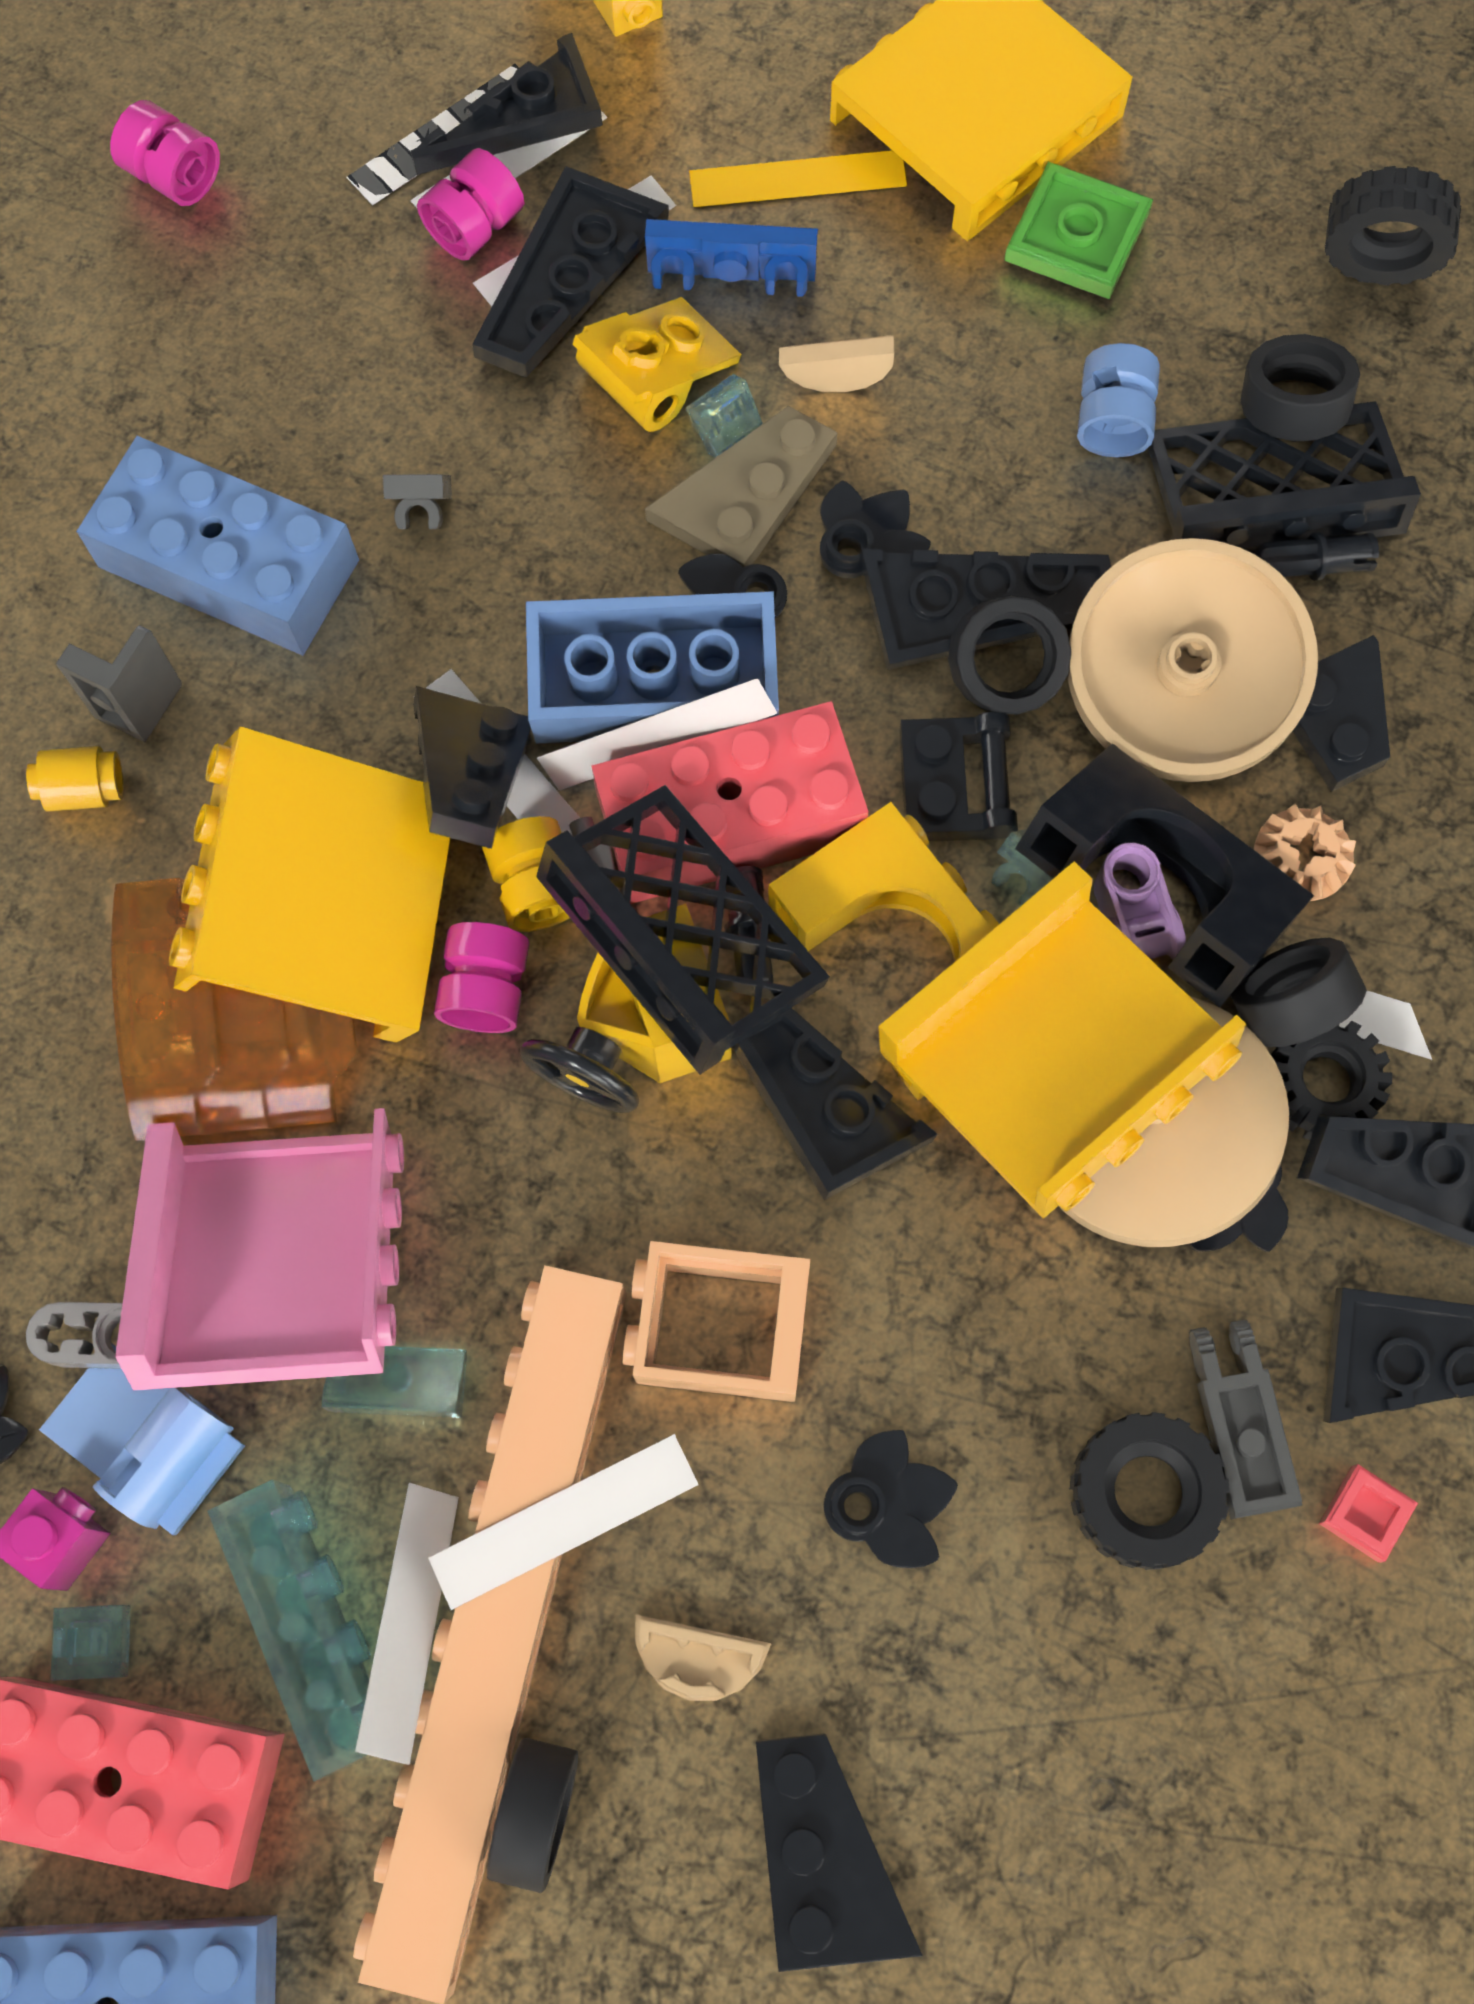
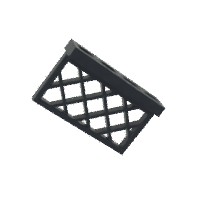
(1290, 511)
(632, 941)

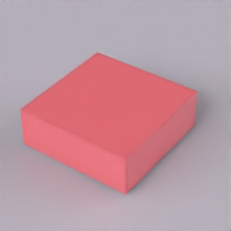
(1368, 1513)

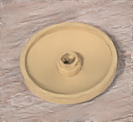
(1192, 659)
(1201, 1165)

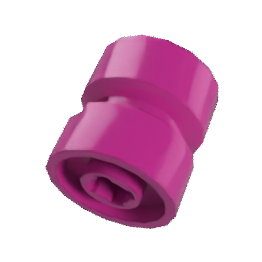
(165, 152)
(475, 201)
(483, 968)

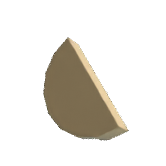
(838, 364)
(696, 1660)

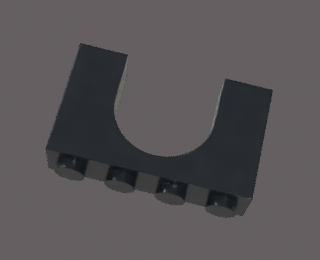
(1240, 893)

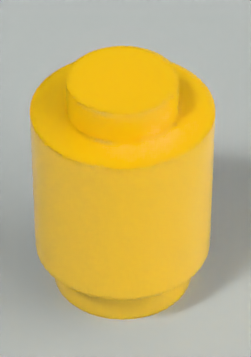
(75, 778)

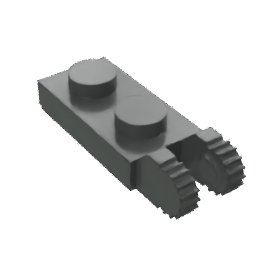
(1245, 1425)

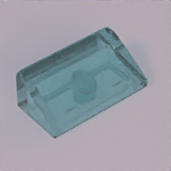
(411, 1384)

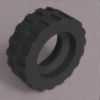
(1393, 196)
(1201, 1482)

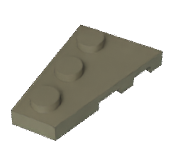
(746, 490)

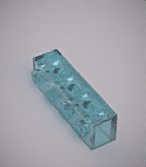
(298, 1620)

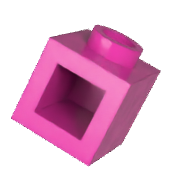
(51, 1538)

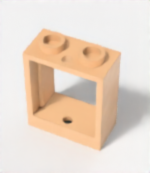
(650, 1285)

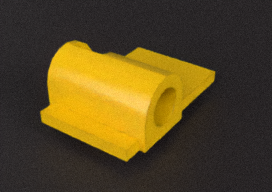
(653, 357)

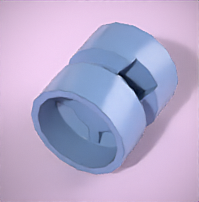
(1118, 400)

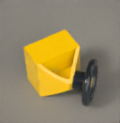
(613, 1028)

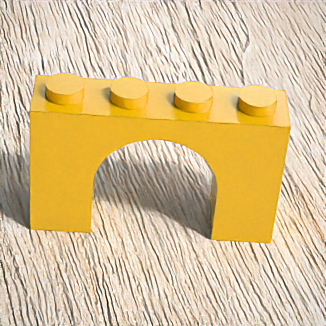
(876, 868)

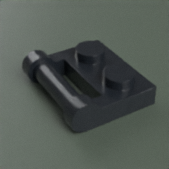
(937, 777)

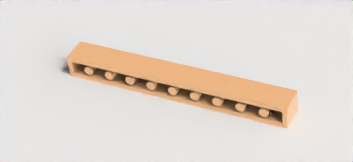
(488, 1649)

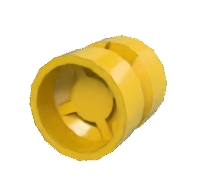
(515, 864)

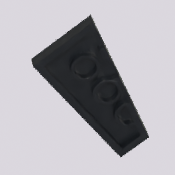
(565, 265)
(926, 594)

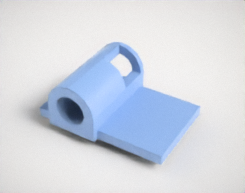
(148, 1447)

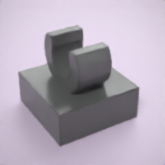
(417, 490)

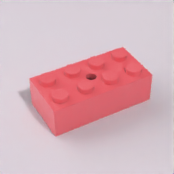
(755, 789)
(186, 1794)

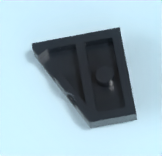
(1346, 716)

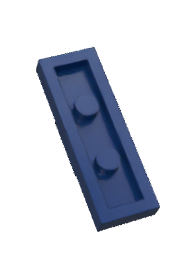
(731, 252)

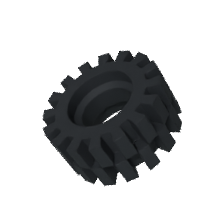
(1355, 1055)

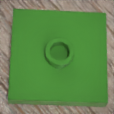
(1078, 230)

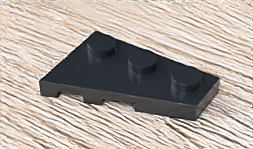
(468, 763)
(822, 1865)

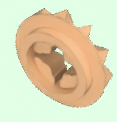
(1323, 874)

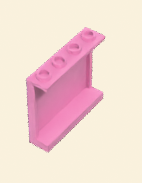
(261, 1259)

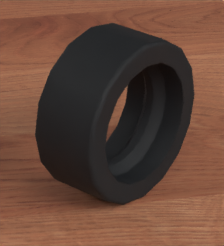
(1307, 360)
(1055, 662)
(1300, 992)
(532, 1815)

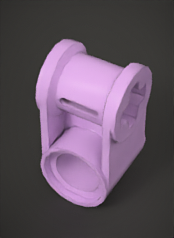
(1141, 913)

